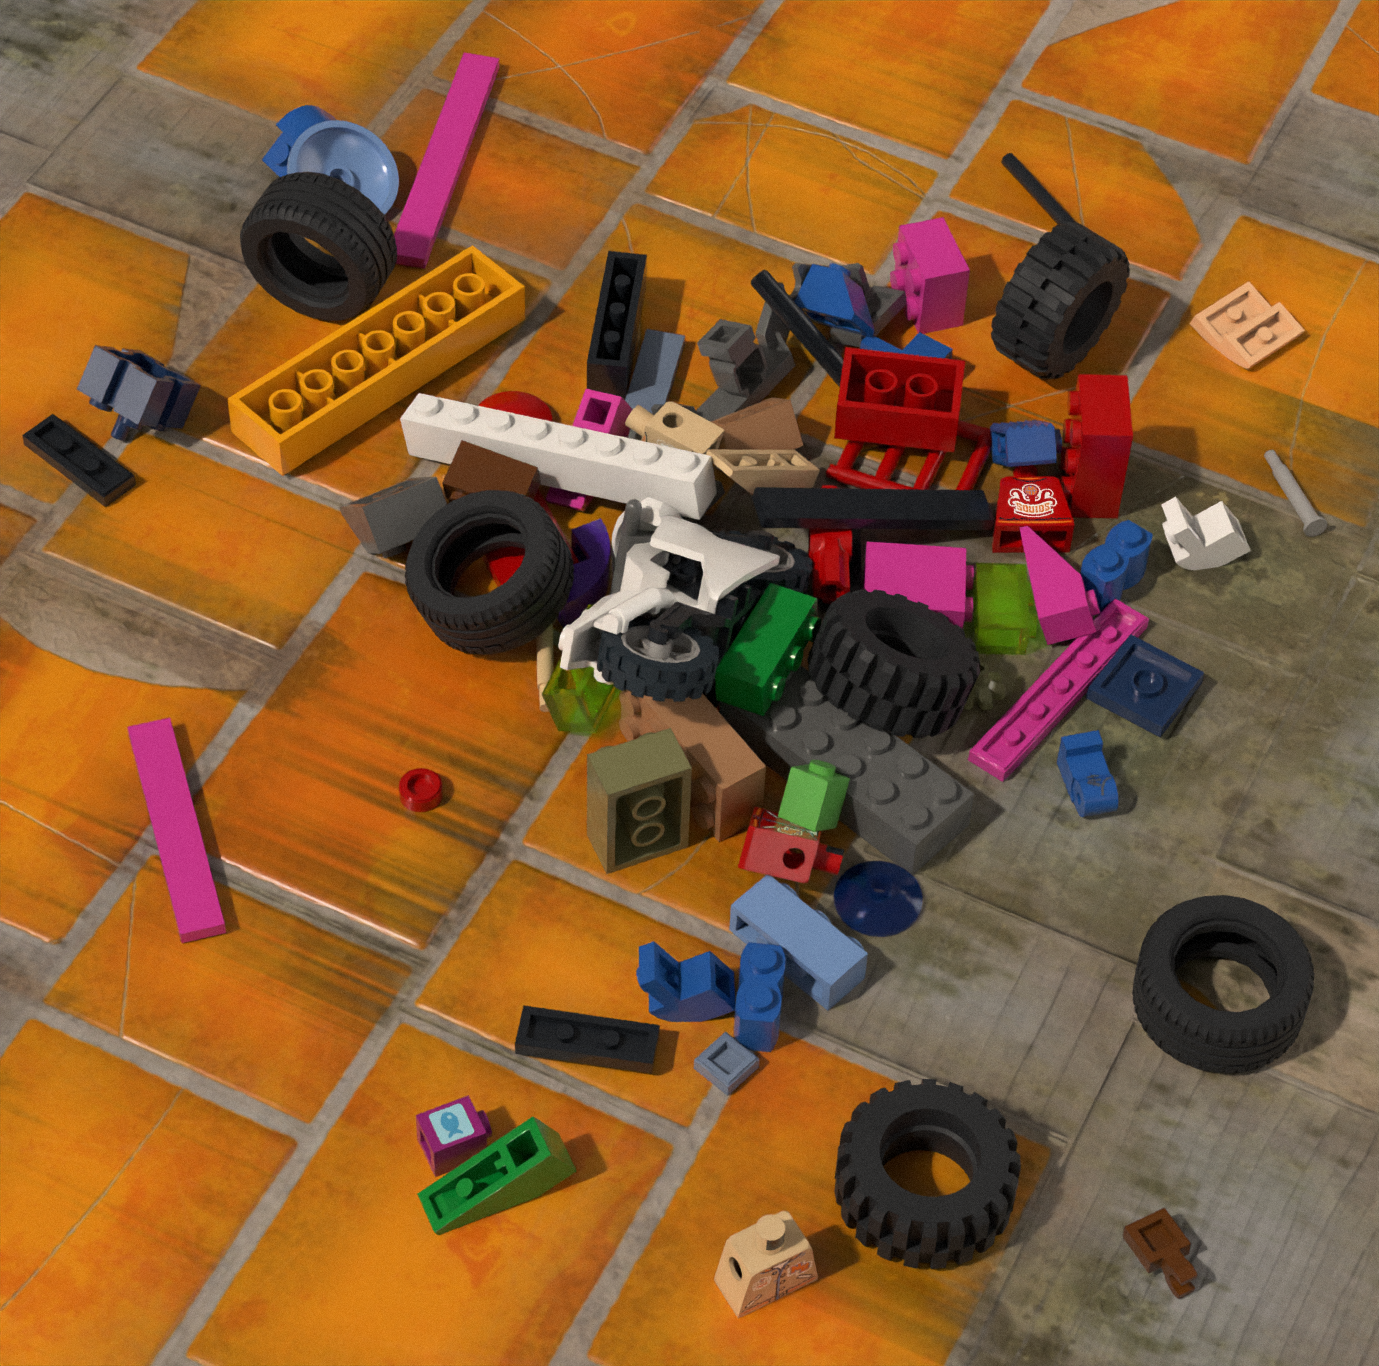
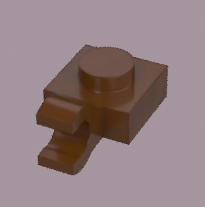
(1162, 1245)

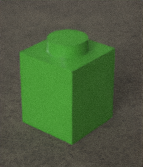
(814, 796)

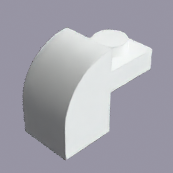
(1203, 539)

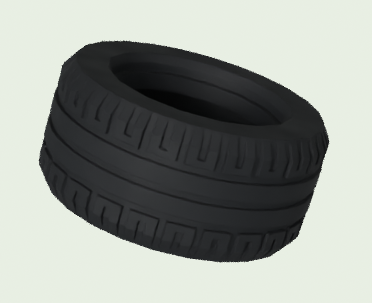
(338, 221)
(467, 532)
(1211, 1037)

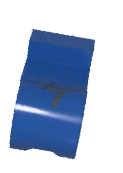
(1087, 774)

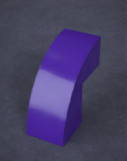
(592, 572)

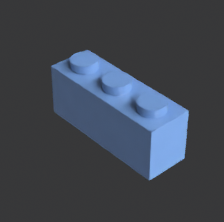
(815, 951)

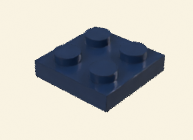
(1145, 685)

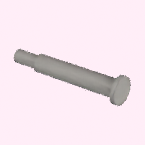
(1312, 522)

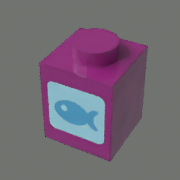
(452, 1134)

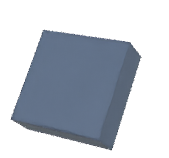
(726, 1063)

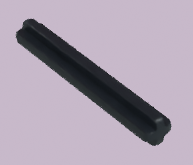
(799, 324)

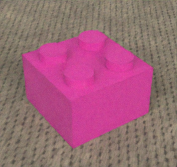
(931, 275)

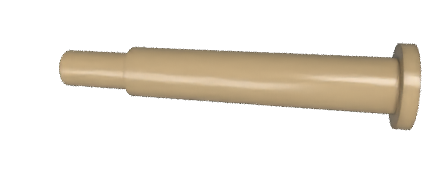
(545, 662)

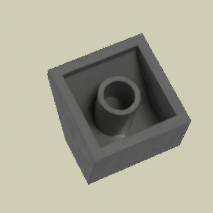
(394, 514)

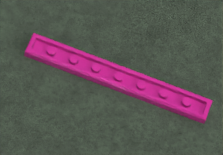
(444, 159)

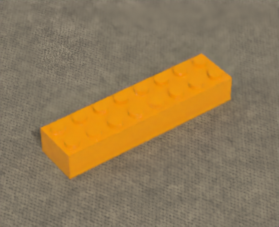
(376, 360)

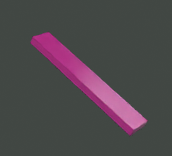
(1055, 692)
(176, 830)

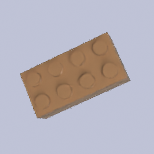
(725, 770)

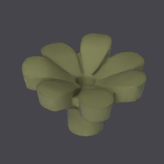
(985, 689)

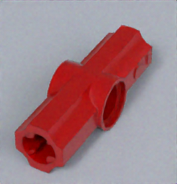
(830, 557)

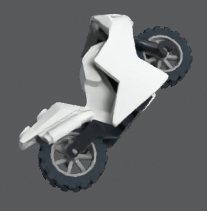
(676, 601)

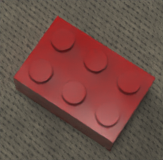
(899, 399)
(1096, 446)

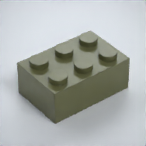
(638, 800)

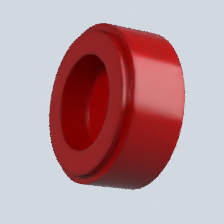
(420, 790)

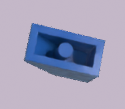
(834, 300)

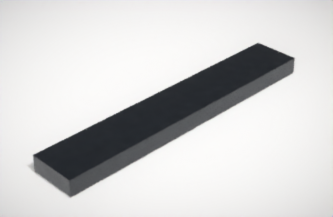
(872, 508)

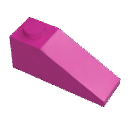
(598, 413)
(1058, 592)

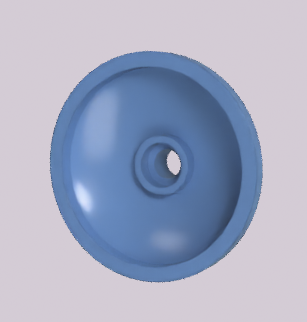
(349, 155)

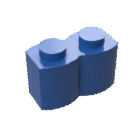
(1117, 563)
(759, 996)

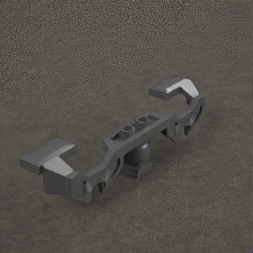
(752, 370)

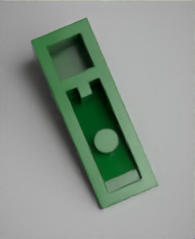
(498, 1177)

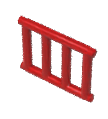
(845, 474)

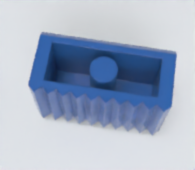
(1025, 443)

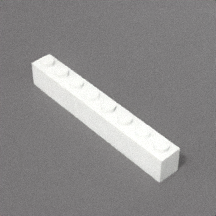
(564, 454)

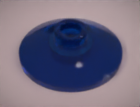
(873, 911)

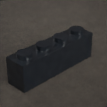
(617, 323)

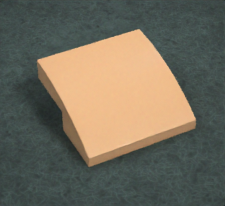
(1246, 326)

